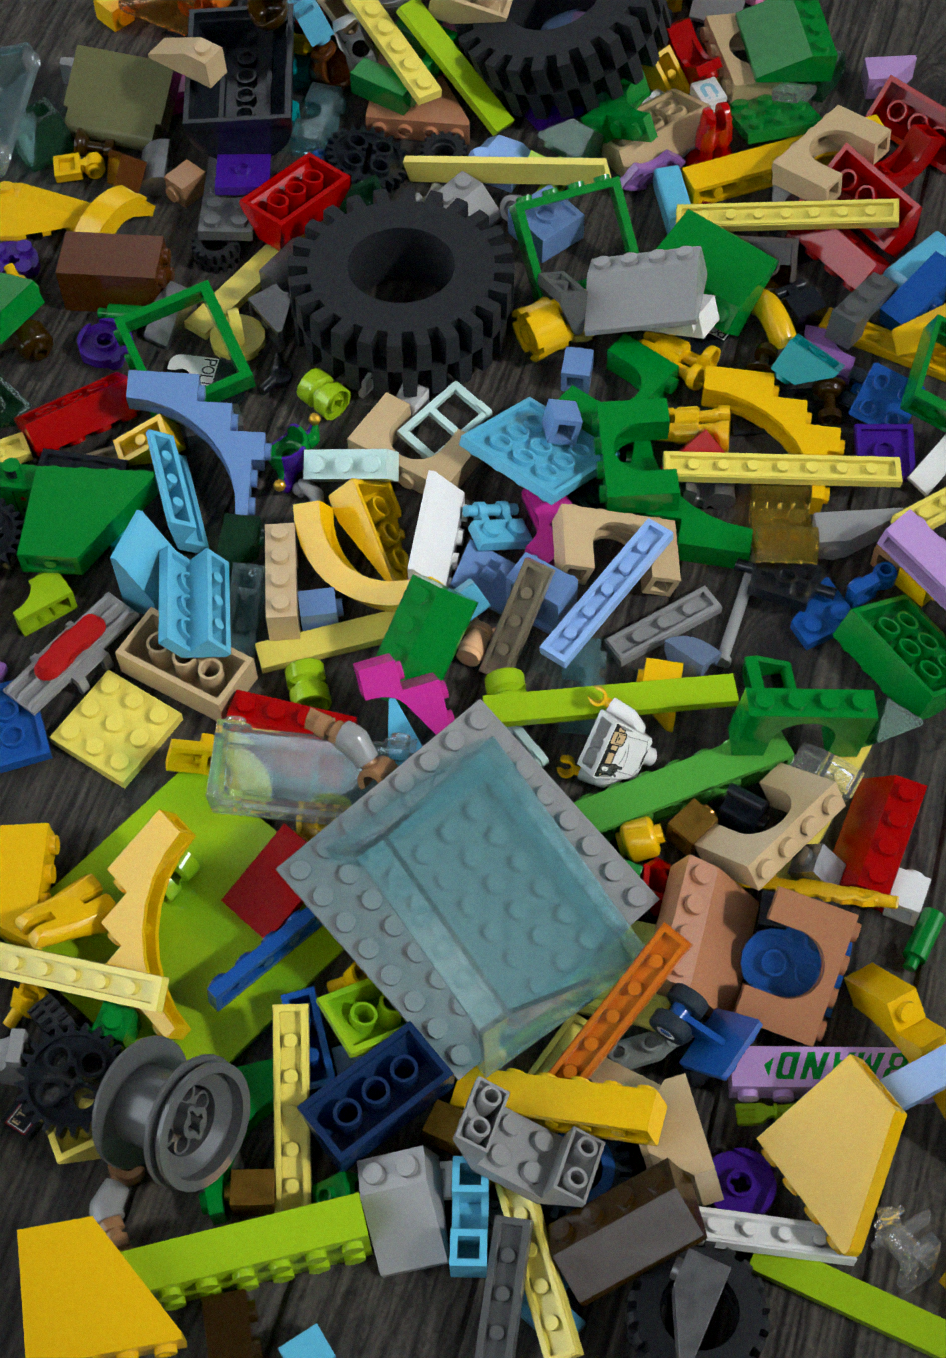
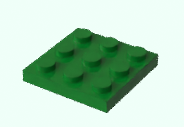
(769, 120)

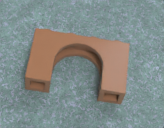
(831, 931)

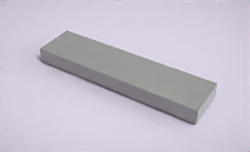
(662, 625)

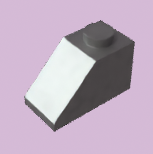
(273, 310)
(168, 329)

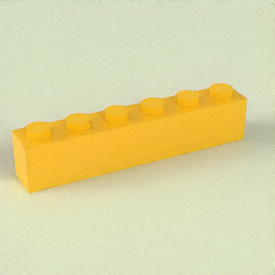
(558, 1104)

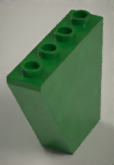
(79, 515)

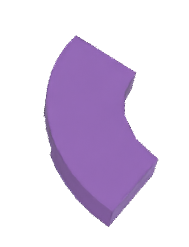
(642, 173)
(816, 336)

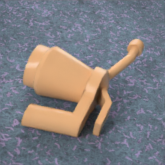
(474, 645)

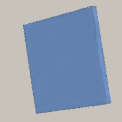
(488, 573)

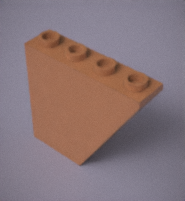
(421, 120)

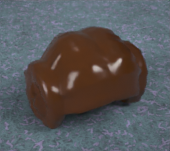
(329, 65)

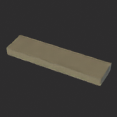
(517, 616)

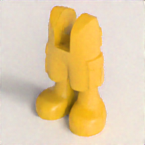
(680, 352)
(686, 424)

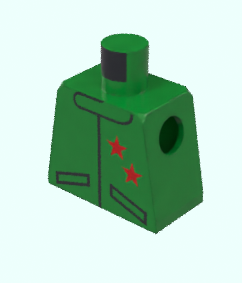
(16, 483)

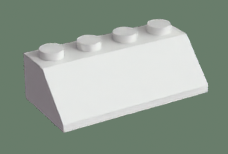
(438, 530)

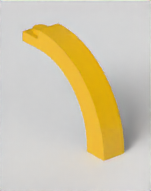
(320, 544)

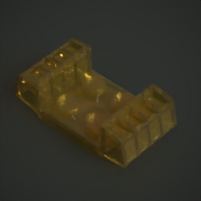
(782, 524)

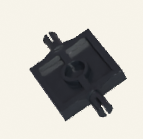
(785, 584)

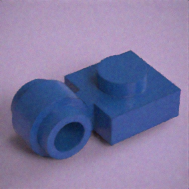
(864, 589)

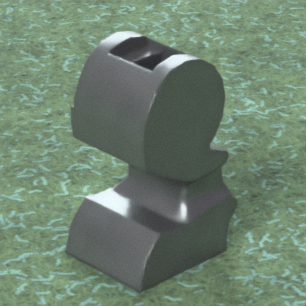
(708, 494)

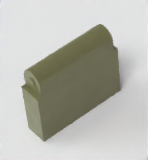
(120, 97)

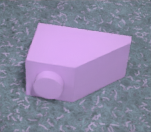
(878, 69)

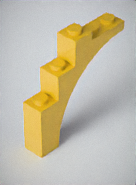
(785, 419)
(134, 922)
(898, 1013)

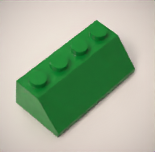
(427, 628)

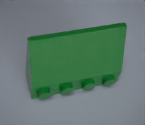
(787, 41)
(734, 268)
(899, 652)

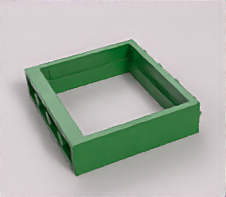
(553, 196)
(176, 302)
(915, 399)

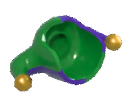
(288, 452)

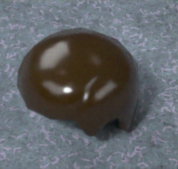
(267, 13)

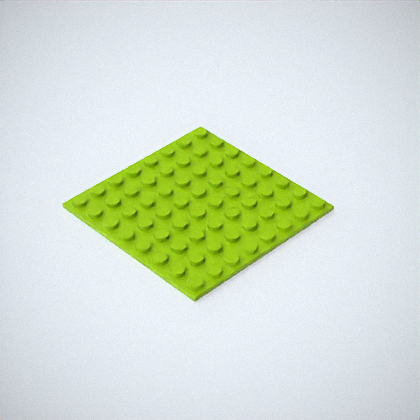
(197, 929)

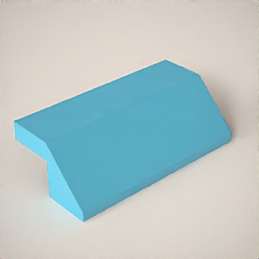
(177, 493)
(194, 604)

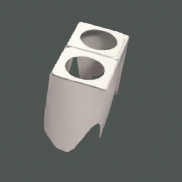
(361, 34)

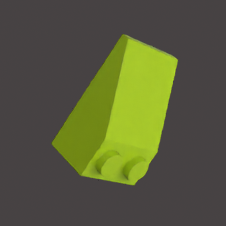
(360, 1016)

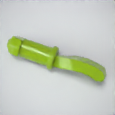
(758, 1113)

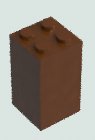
(112, 269)

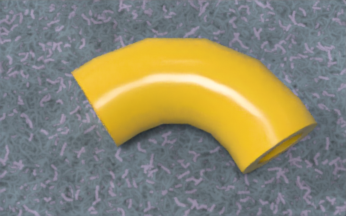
(774, 319)

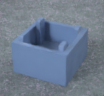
(552, 226)
(558, 599)

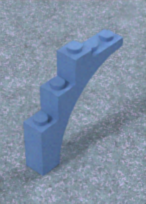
(183, 400)

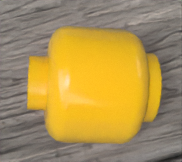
(640, 839)

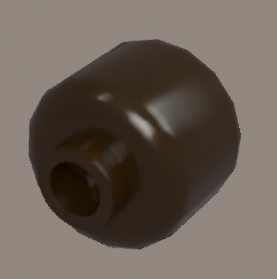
(32, 340)

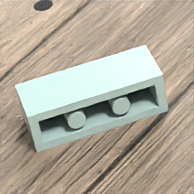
(344, 464)

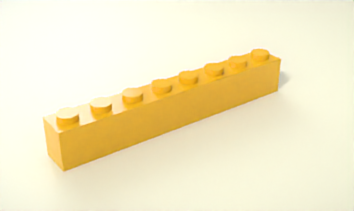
(741, 171)

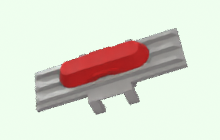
(72, 654)

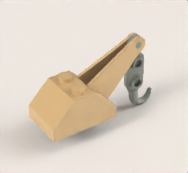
(682, 1132)

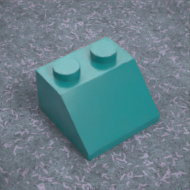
(804, 363)

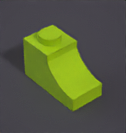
(47, 601)

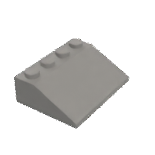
(645, 290)

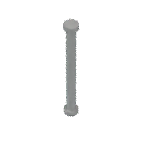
(735, 619)

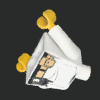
(614, 747)

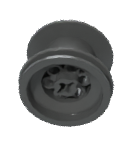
(171, 1114)

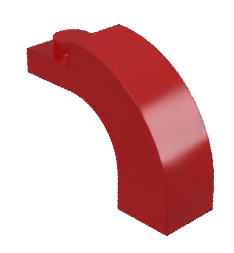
(691, 56)
(912, 155)

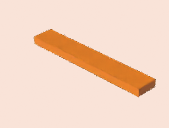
(622, 1004)

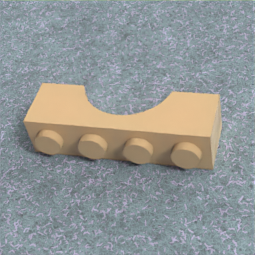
(281, 581)

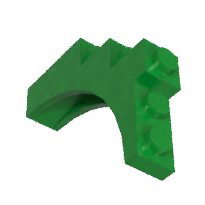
(699, 535)

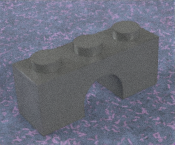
(853, 313)

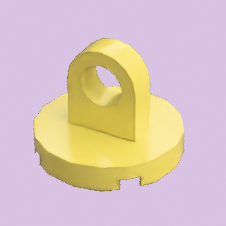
(247, 332)

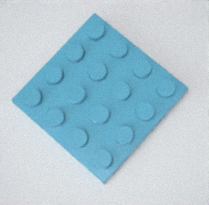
(519, 449)

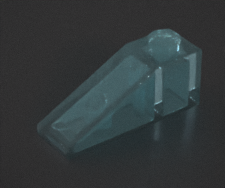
(246, 605)

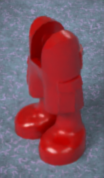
(712, 135)

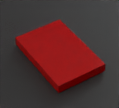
(260, 892)

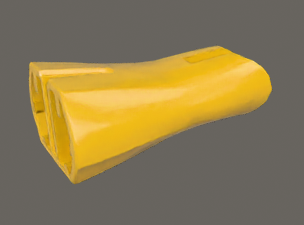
(68, 914)

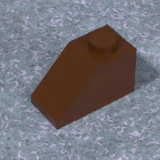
(125, 170)

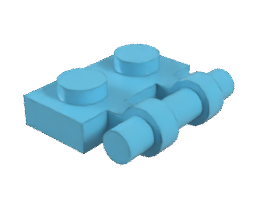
(500, 533)

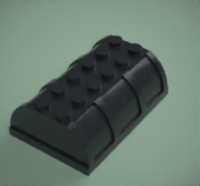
(254, 100)

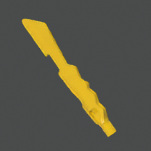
(835, 893)

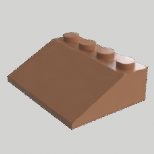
(717, 920)

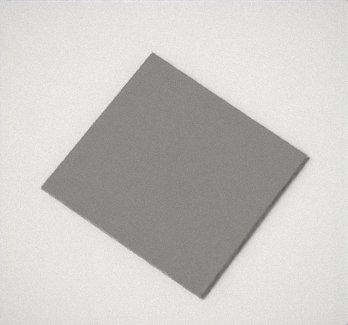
(370, 929)

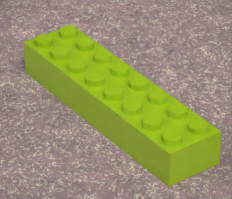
(253, 1251)

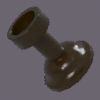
(83, 144)
(765, 356)
(828, 391)

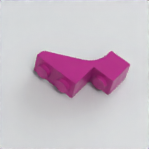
(542, 516)
(422, 694)

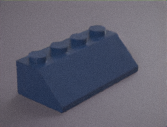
(376, 1096)

